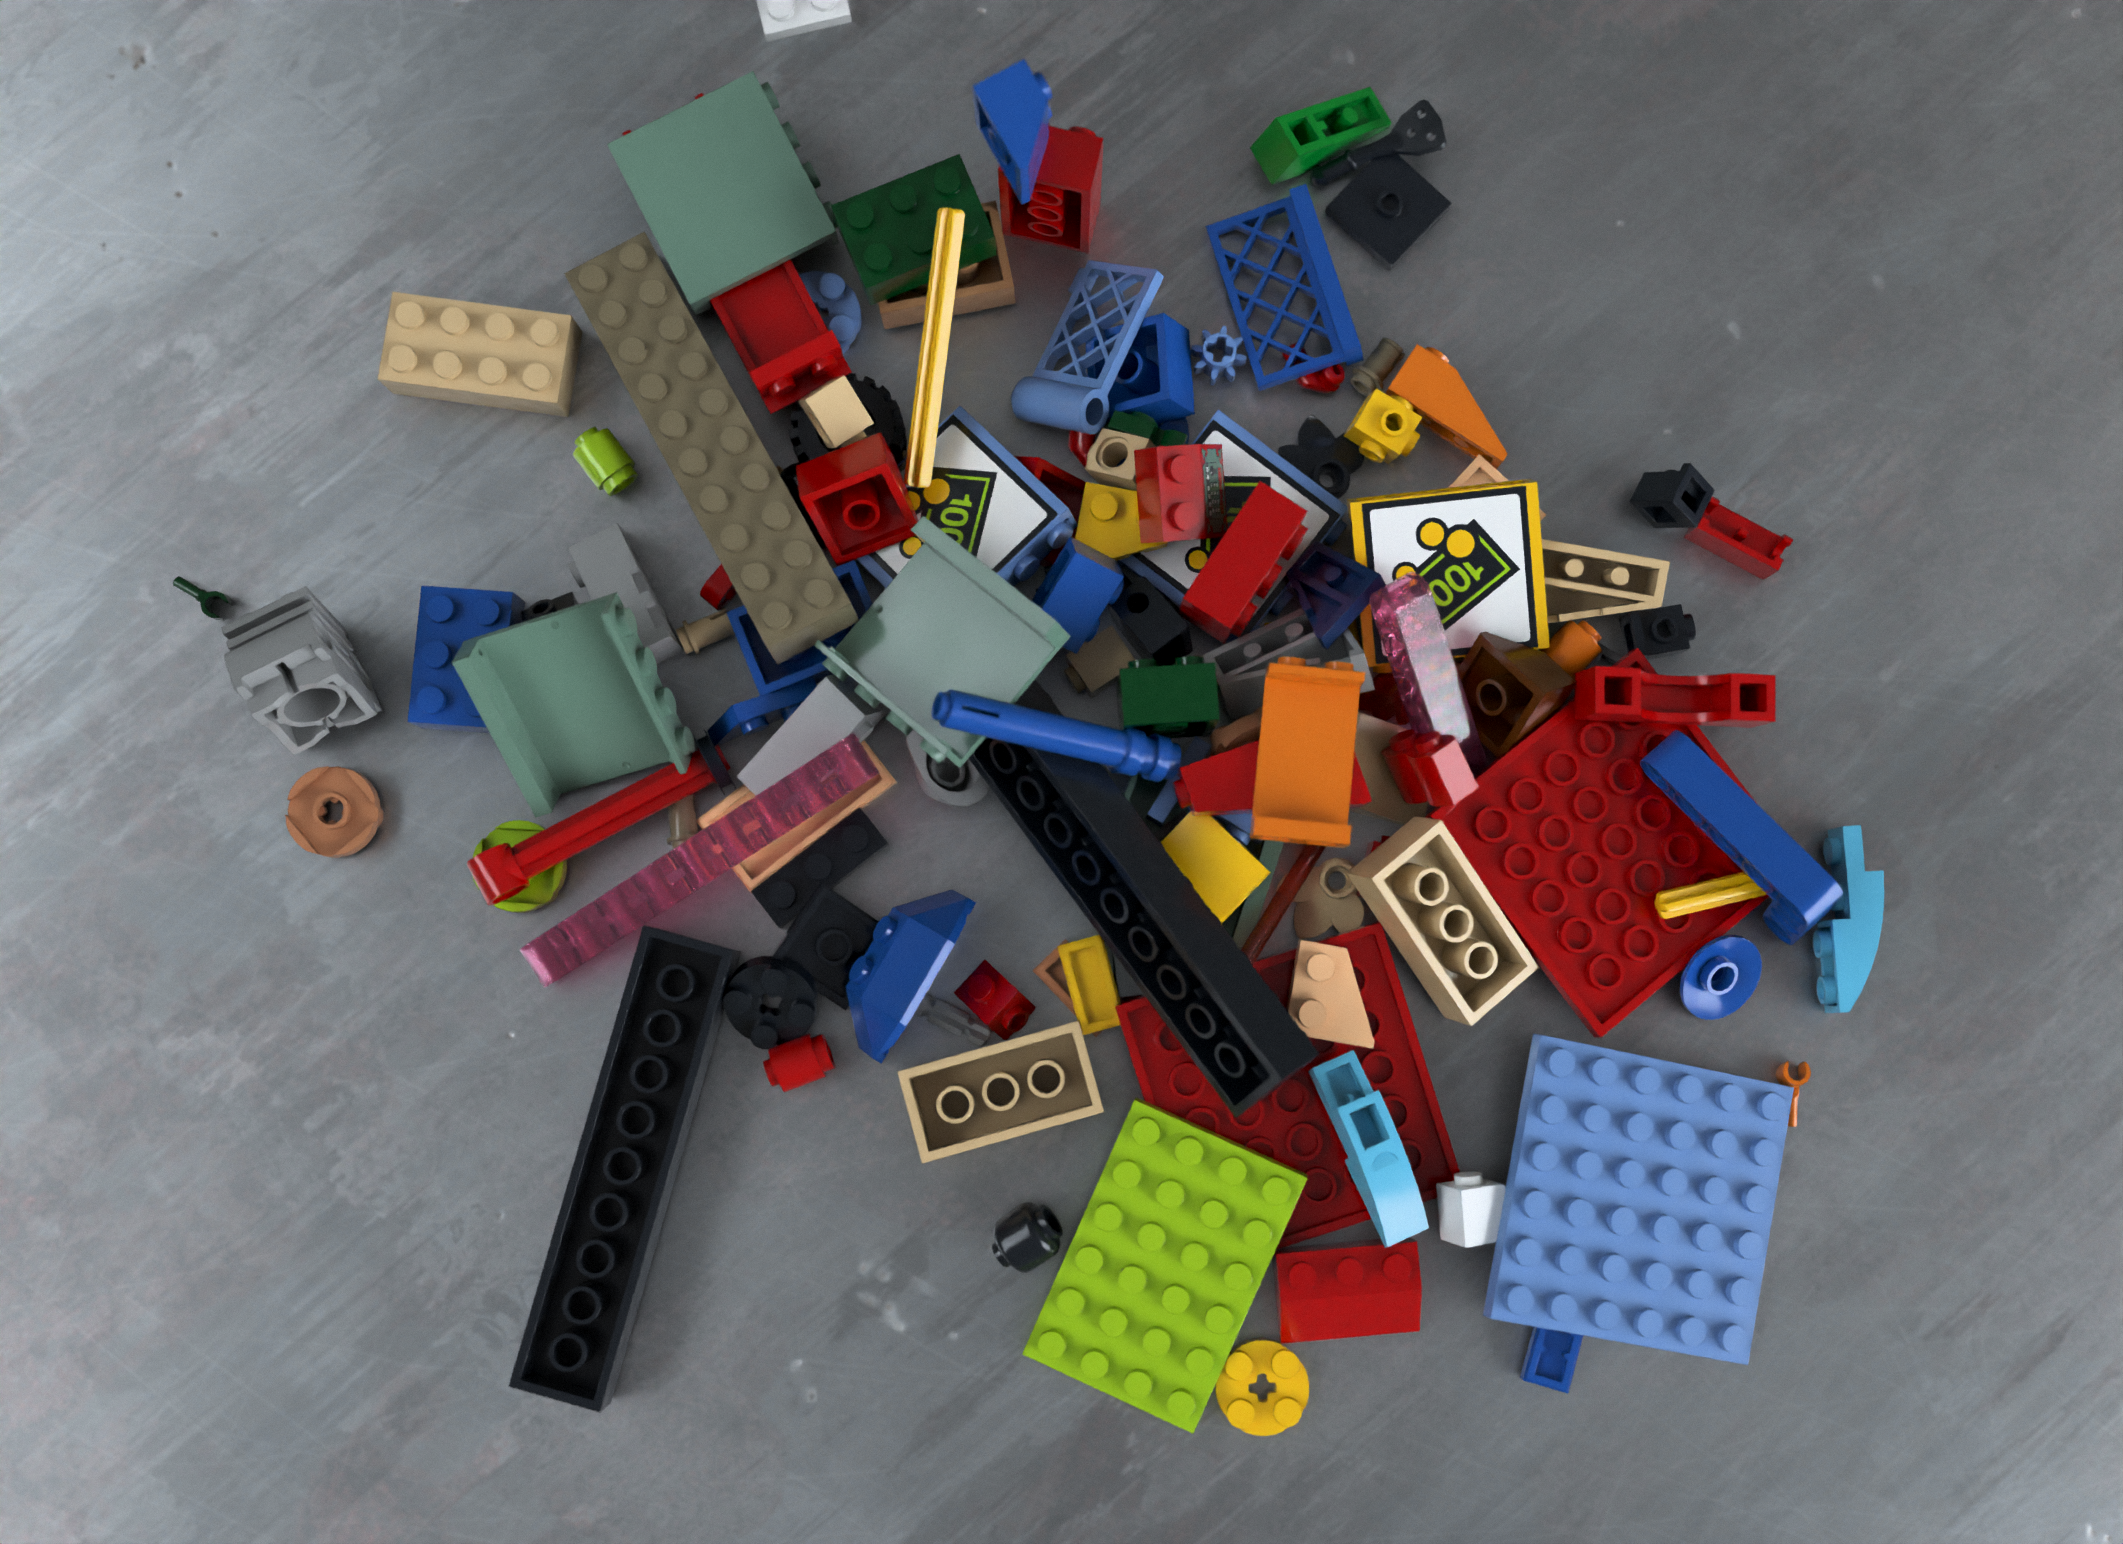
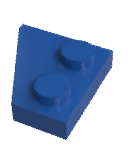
(759, 712)

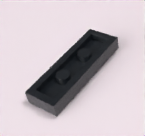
(825, 861)

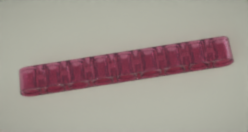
(700, 860)

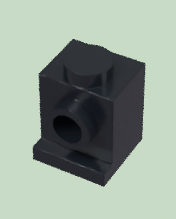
(1672, 497)
(1640, 631)

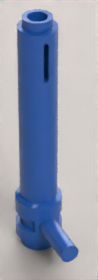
(1121, 750)

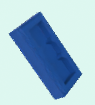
(1551, 1358)

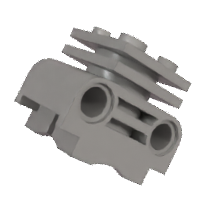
(298, 670)

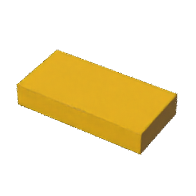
(1090, 983)

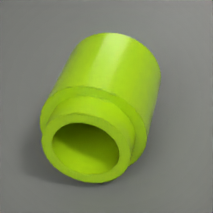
(605, 460)

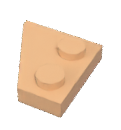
(1326, 995)

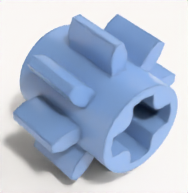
(1230, 357)

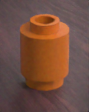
(1574, 646)

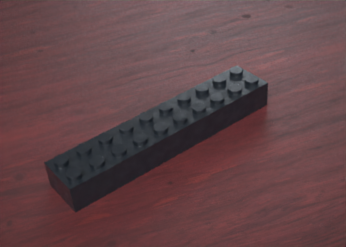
(1148, 915)
(624, 1170)

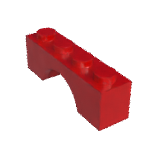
(1704, 700)

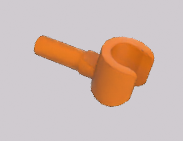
(1784, 1079)

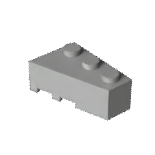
(610, 565)
(1244, 661)

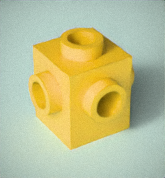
(1384, 427)

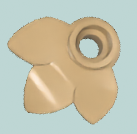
(1322, 906)

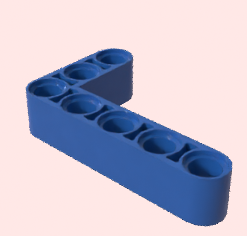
(1747, 834)

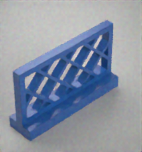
(1322, 278)

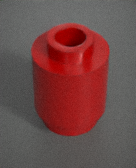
(799, 1062)

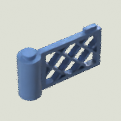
(1068, 396)

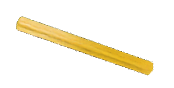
(934, 347)

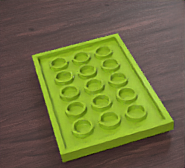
(1165, 1264)

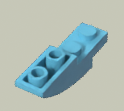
(1851, 939)
(1372, 1148)

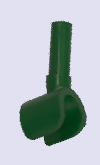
(201, 596)

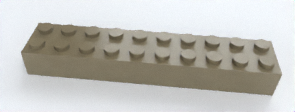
(712, 449)

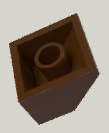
(1510, 690)

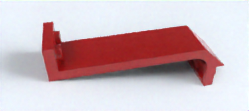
(779, 335)

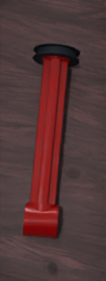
(507, 869)

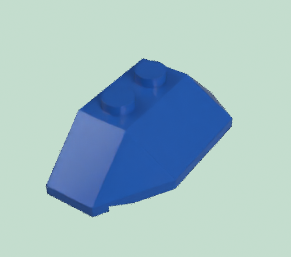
(901, 967)

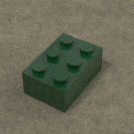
(894, 225)
(1170, 698)

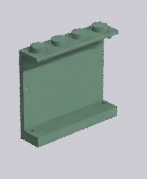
(943, 629)
(573, 700)

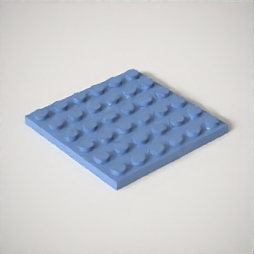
(1638, 1200)

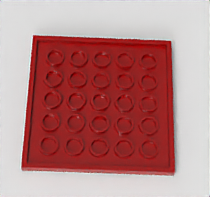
(1581, 847)
(1292, 1119)

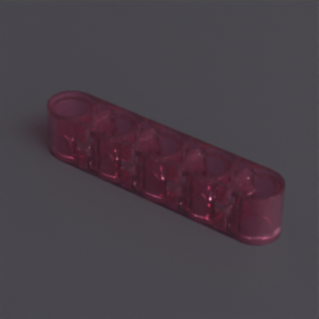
(1424, 664)

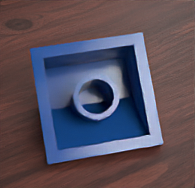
(1015, 123)
(1154, 373)

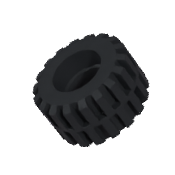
(878, 404)

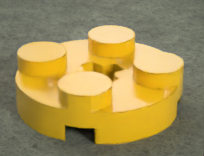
(1282, 1406)

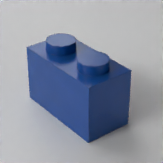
(1079, 590)

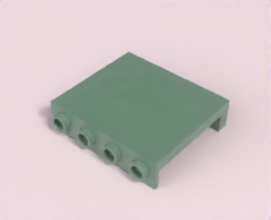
(724, 189)

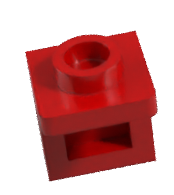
(995, 1000)

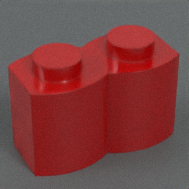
(1429, 768)

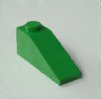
(1318, 133)

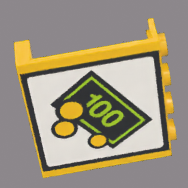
(1472, 549)

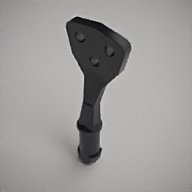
(1396, 142)

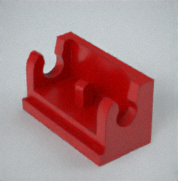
(1739, 540)

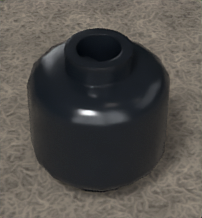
(1026, 1237)

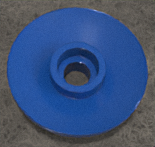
(1720, 977)

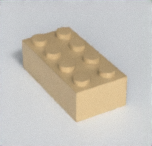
(480, 354)
(1443, 920)
(1000, 1091)

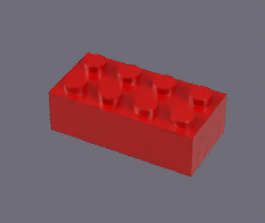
(1064, 194)

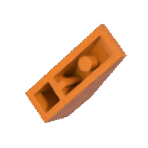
(1446, 404)

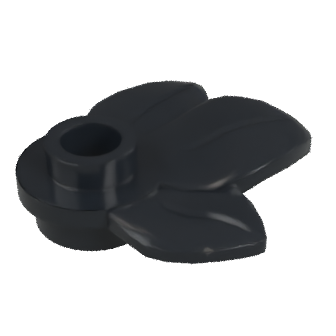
(1322, 453)

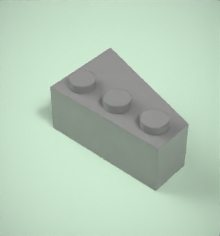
(816, 725)

